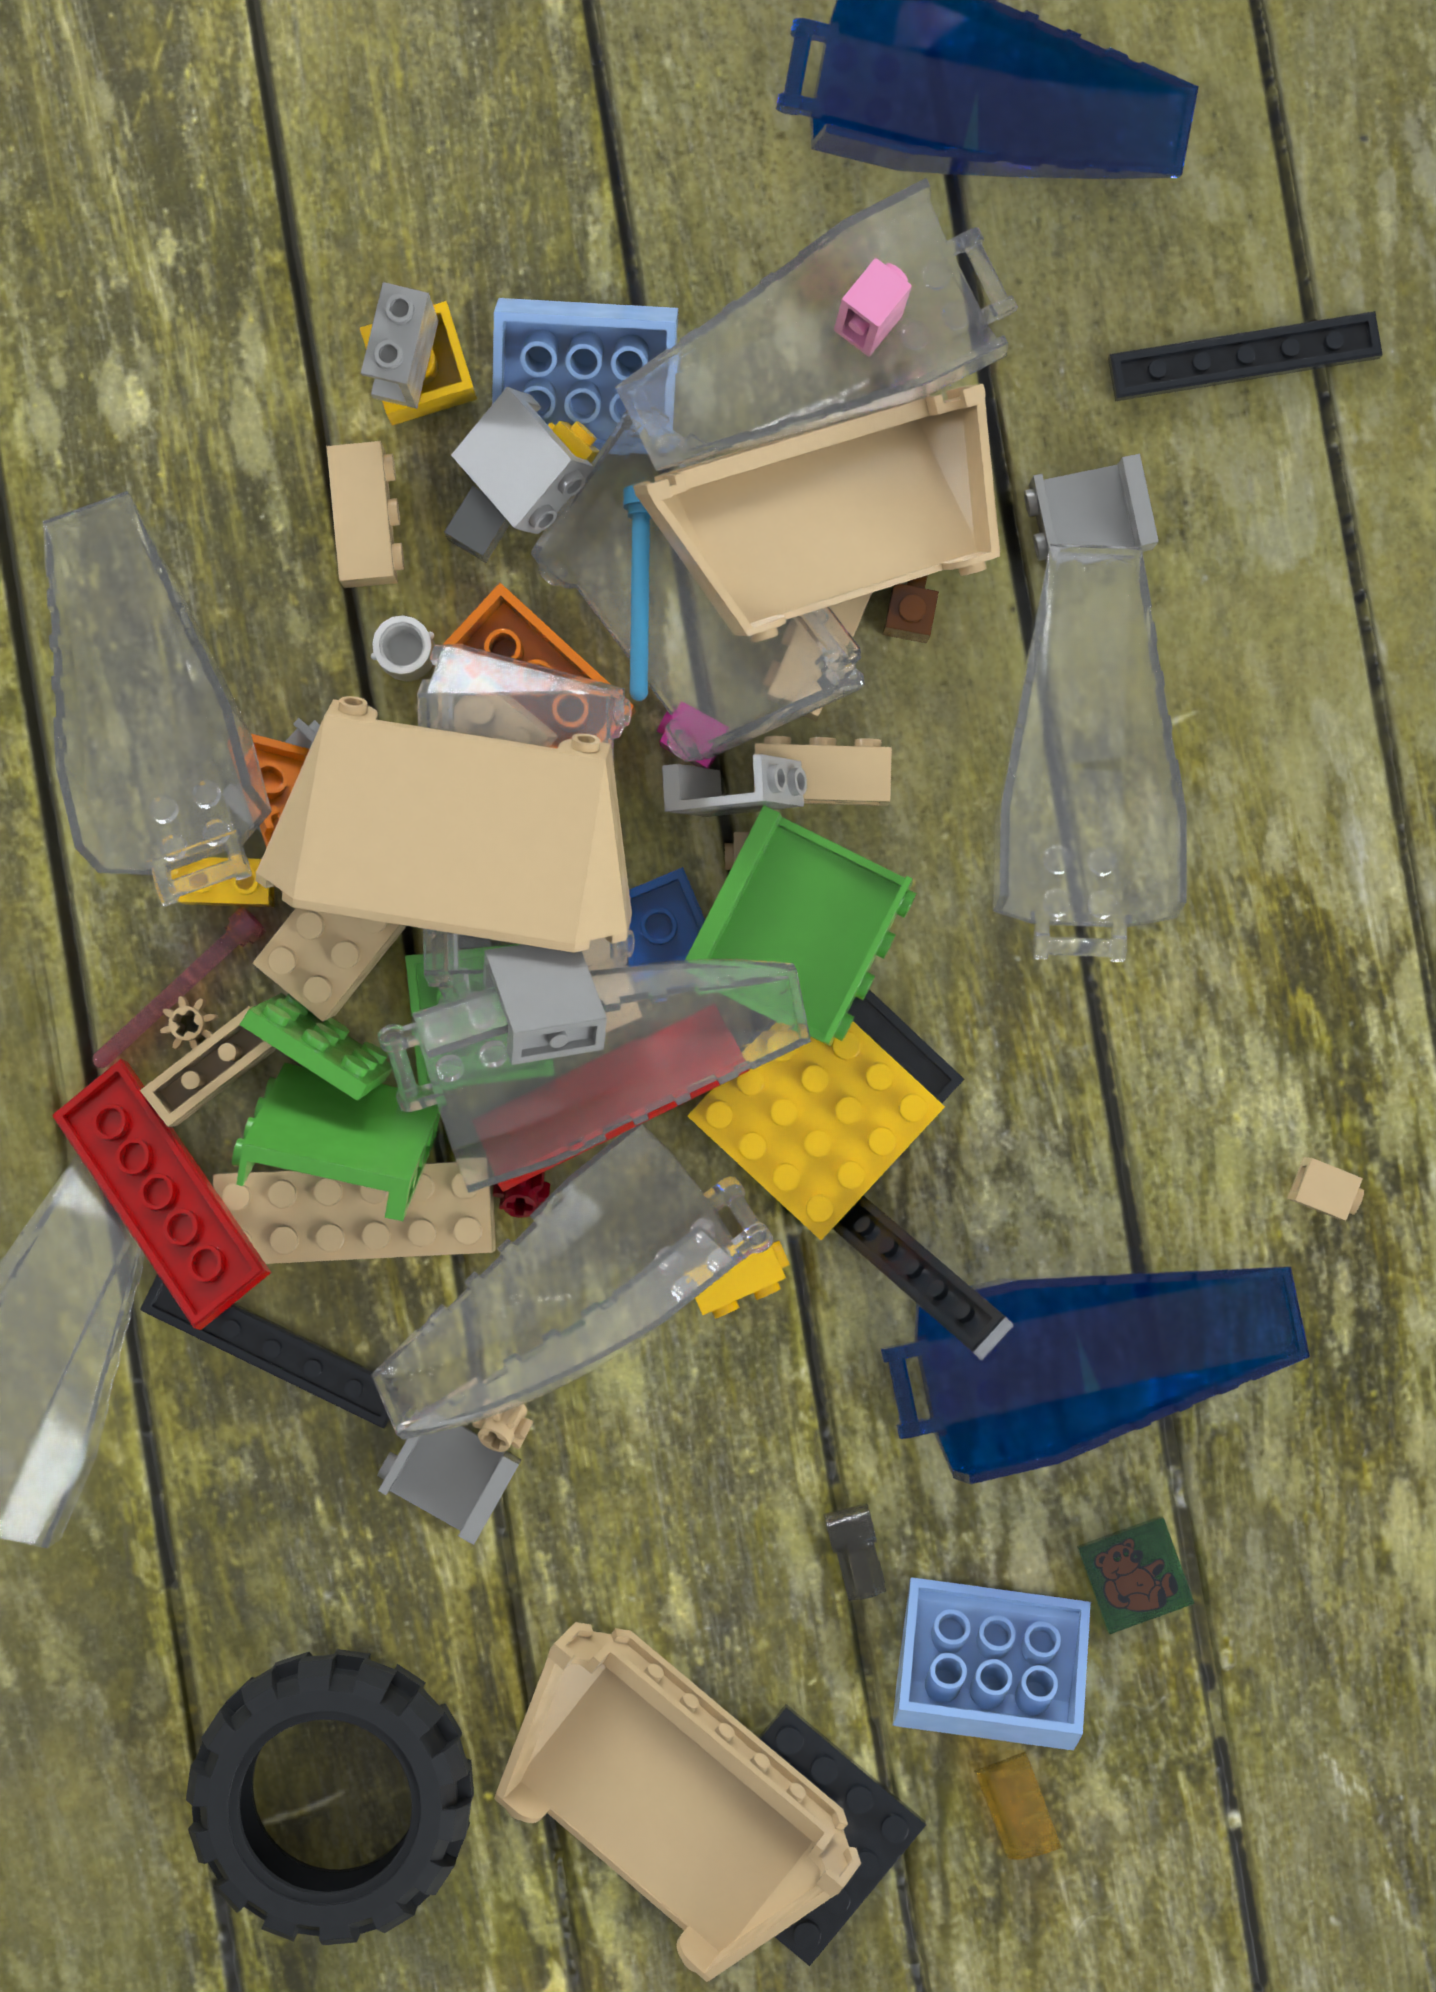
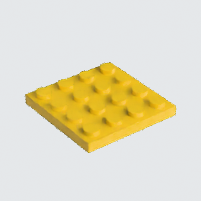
(819, 1123)

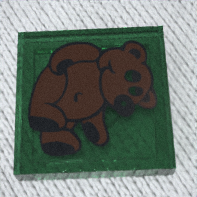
(1135, 1575)

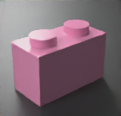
(873, 306)

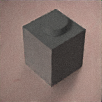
(477, 525)

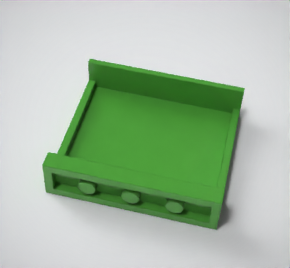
(806, 906)
(330, 1135)

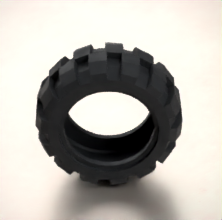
(267, 1879)

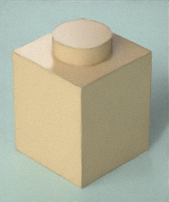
(1326, 1189)

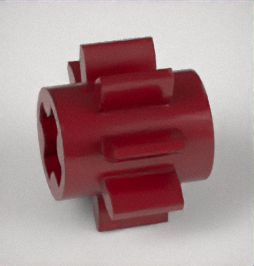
(523, 1198)

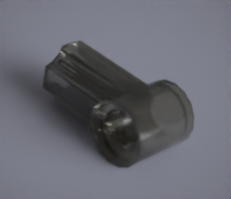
(854, 1541)

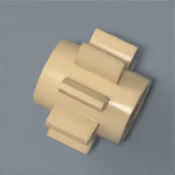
(177, 1028)
(504, 1429)

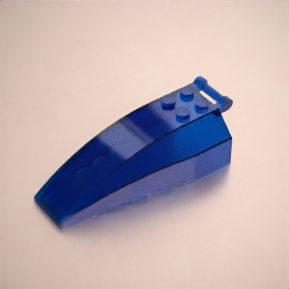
(983, 94)
(1092, 1361)

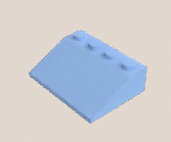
(576, 355)
(993, 1664)

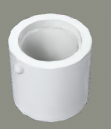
(403, 648)

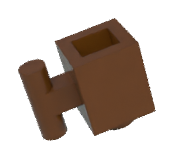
(911, 611)

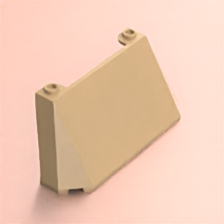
(834, 511)
(454, 833)
(674, 1797)

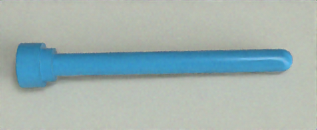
(639, 594)

